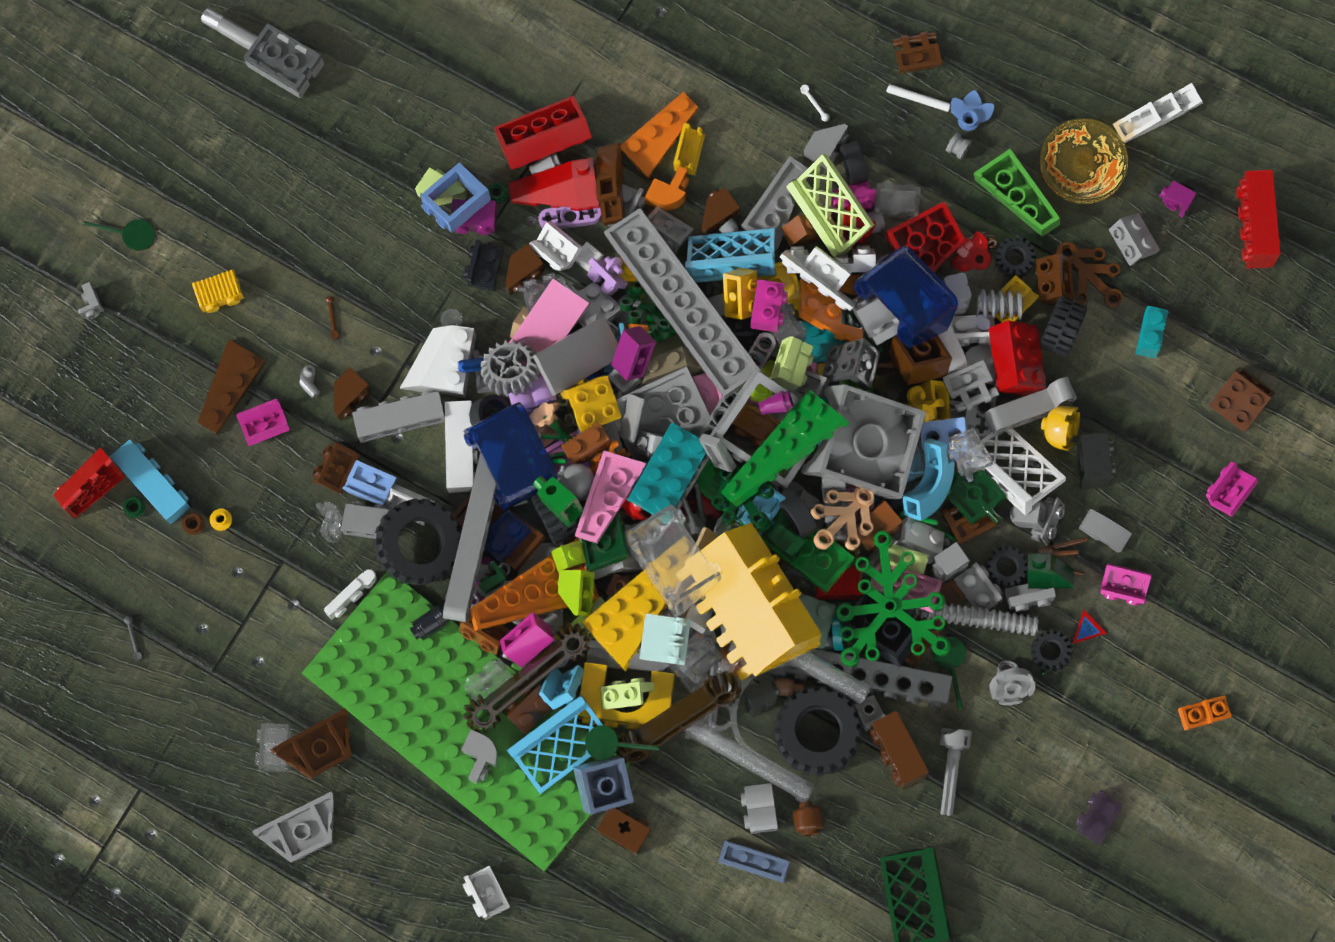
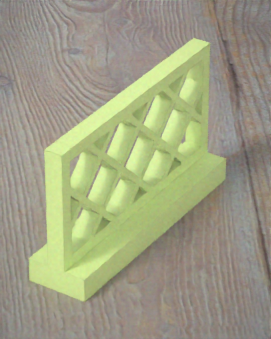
(821, 215)

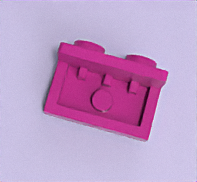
(263, 422)
(1231, 489)
(1125, 584)

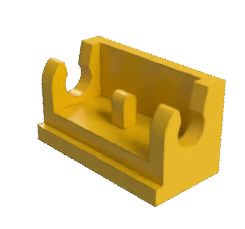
(689, 149)

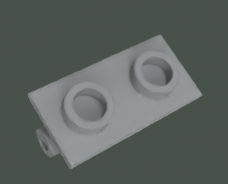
(1054, 512)

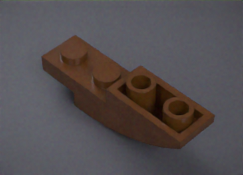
(609, 183)

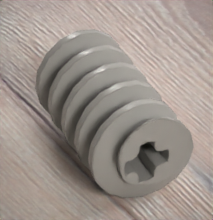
(999, 304)

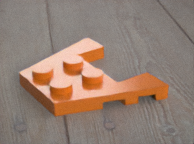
(823, 310)

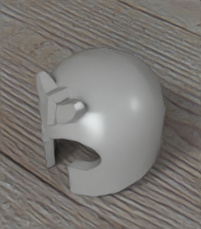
(576, 479)

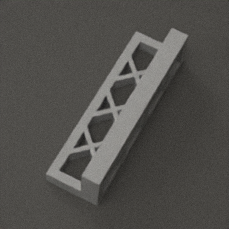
(599, 655)

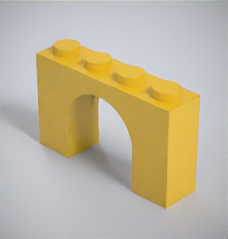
(658, 700)

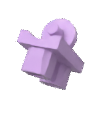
(610, 271)

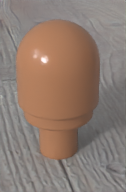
(787, 686)

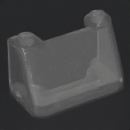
(672, 559)

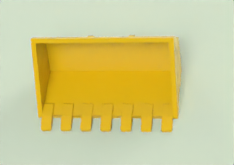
(756, 604)

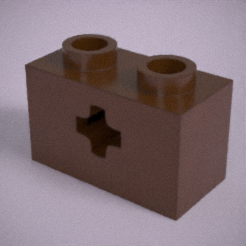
(611, 829)

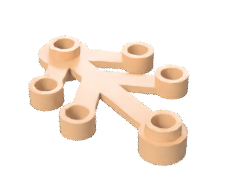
(846, 515)

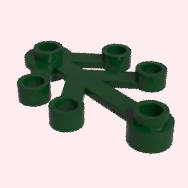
(637, 293)
(760, 526)

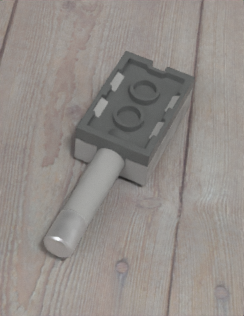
(271, 53)

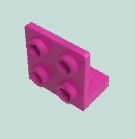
(863, 194)

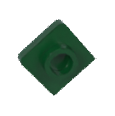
(490, 583)

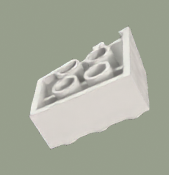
(438, 362)

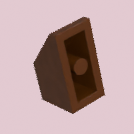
(718, 210)

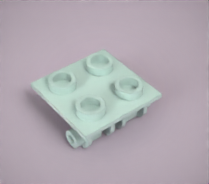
(665, 639)

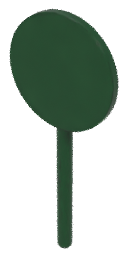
(136, 234)
(951, 661)
(603, 743)

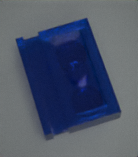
(505, 536)

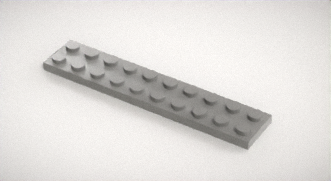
(682, 302)

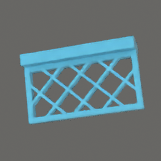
(713, 268)
(543, 732)

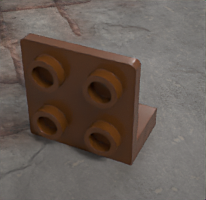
(1241, 399)

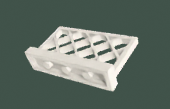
(1012, 488)

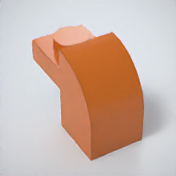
(668, 196)

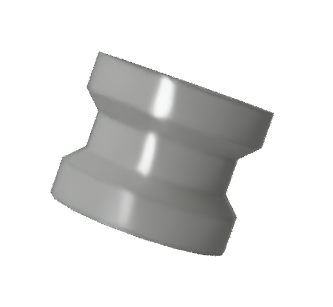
(958, 145)

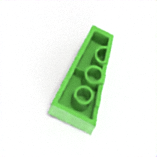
(1018, 192)

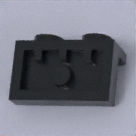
(483, 266)

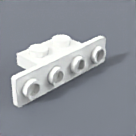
(824, 273)

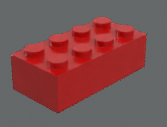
(542, 132)
(1258, 219)

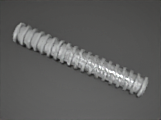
(981, 618)

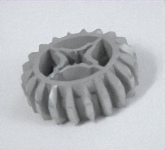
(508, 361)

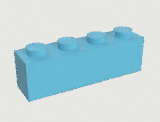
(150, 482)

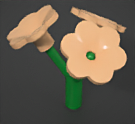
(546, 415)

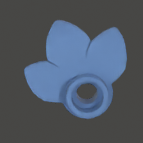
(971, 108)

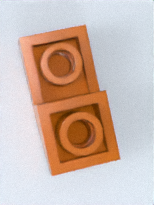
(1204, 713)

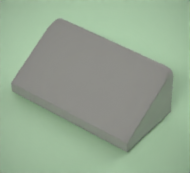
(632, 417)

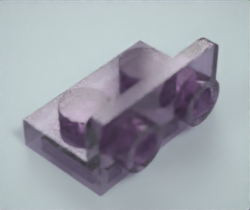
(1099, 817)

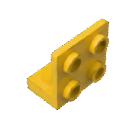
(592, 402)

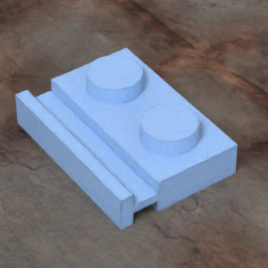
(369, 483)

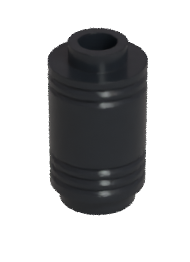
(429, 623)

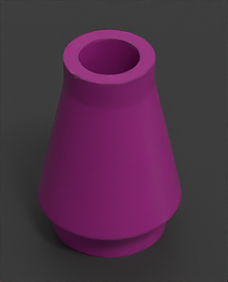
(777, 403)

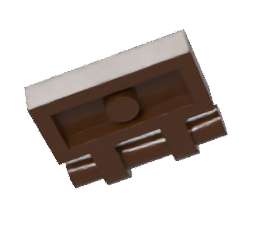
(920, 57)

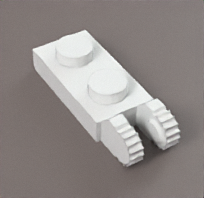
(351, 593)

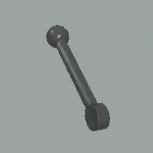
(137, 655)

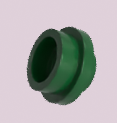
(497, 186)
(134, 501)

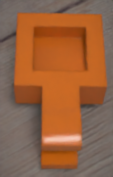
(594, 463)

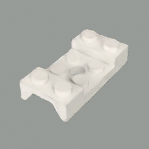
(862, 258)

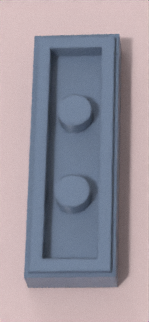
(754, 861)

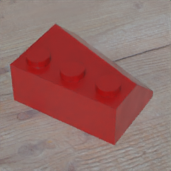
(929, 235)
(89, 484)

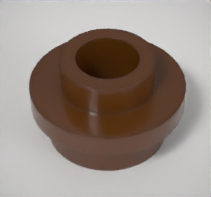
(190, 518)

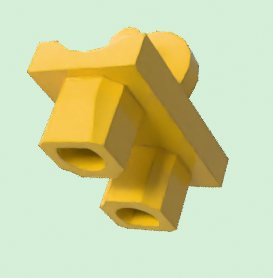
(916, 400)

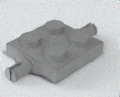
(599, 306)

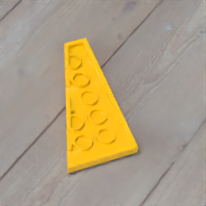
(621, 619)

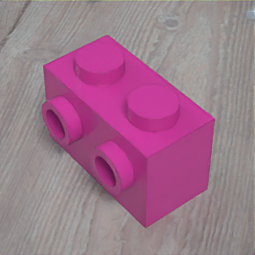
(768, 306)
(527, 640)

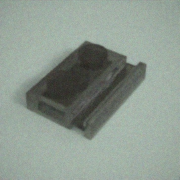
(891, 387)

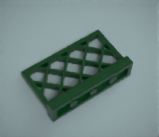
(934, 890)

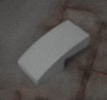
(1105, 530)

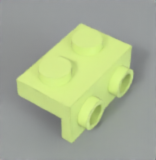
(625, 694)

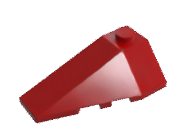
(563, 185)

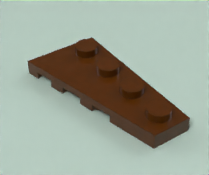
(231, 382)

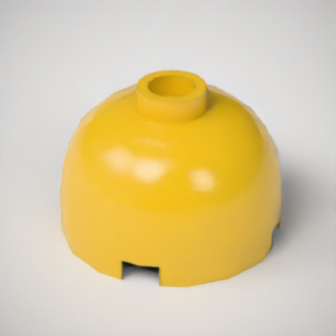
(1061, 426)

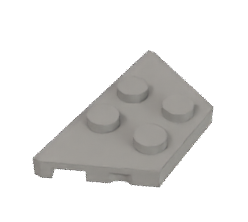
(301, 829)

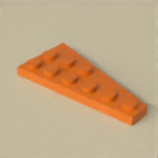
(528, 593)

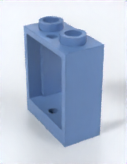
(468, 209)

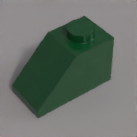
(1049, 572)

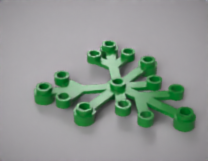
(887, 580)

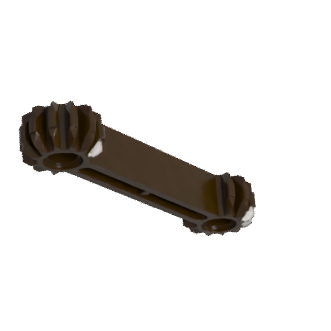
(527, 677)
(715, 692)

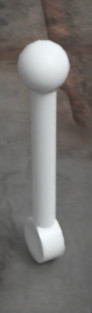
(805, 90)

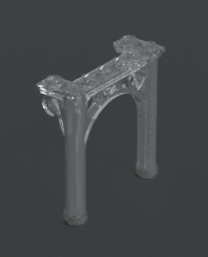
(752, 760)

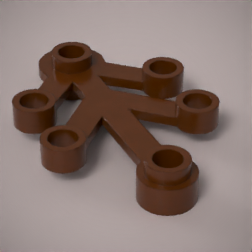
(1087, 271)

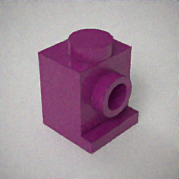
(1177, 197)

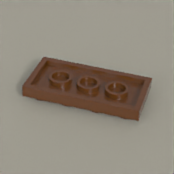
(523, 551)

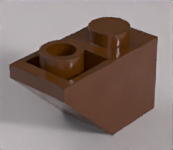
(522, 267)
(348, 392)

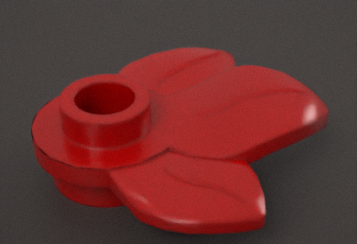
(969, 251)

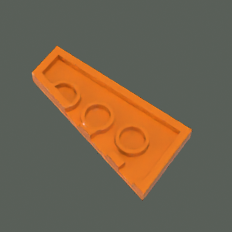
(653, 140)

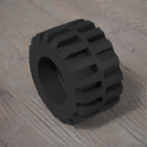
(1063, 326)
(556, 529)

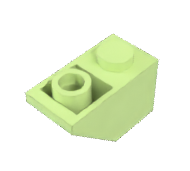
(456, 191)

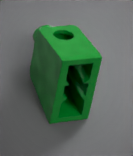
(558, 500)

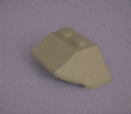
(668, 357)

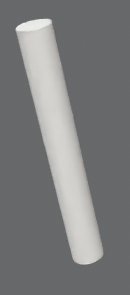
(918, 97)

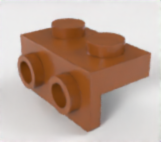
(487, 638)

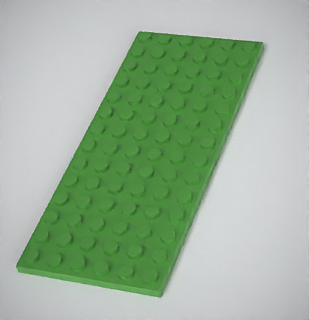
(416, 702)

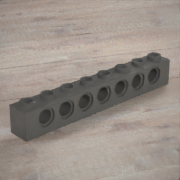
(939, 682)

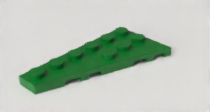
(789, 443)

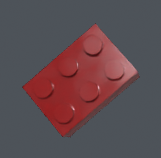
(1017, 358)

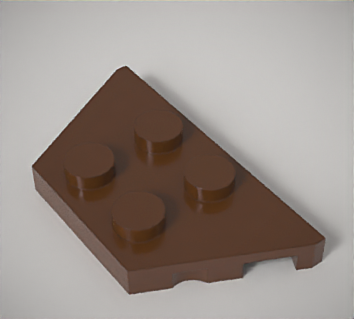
(318, 746)

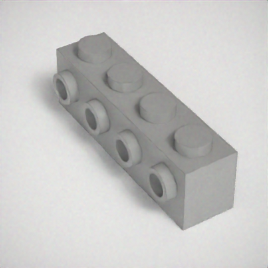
(399, 416)

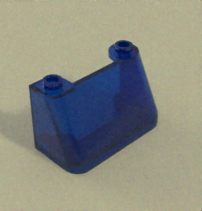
(911, 295)
(511, 454)

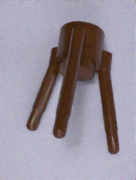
(1051, 549)

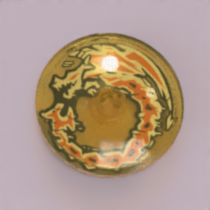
(1083, 161)

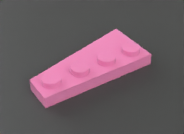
(609, 490)

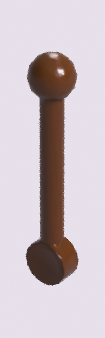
(334, 334)

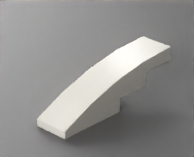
(1157, 113)

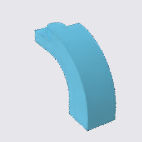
(934, 485)

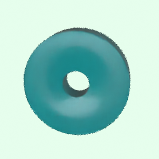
(838, 642)

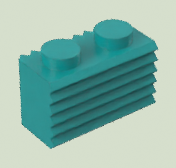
(1152, 332)

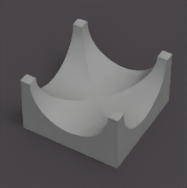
(874, 447)

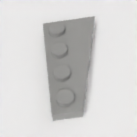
(776, 202)

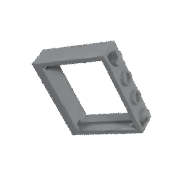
(733, 410)

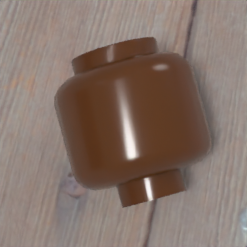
(808, 819)

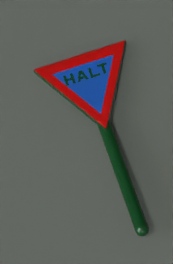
(1086, 629)

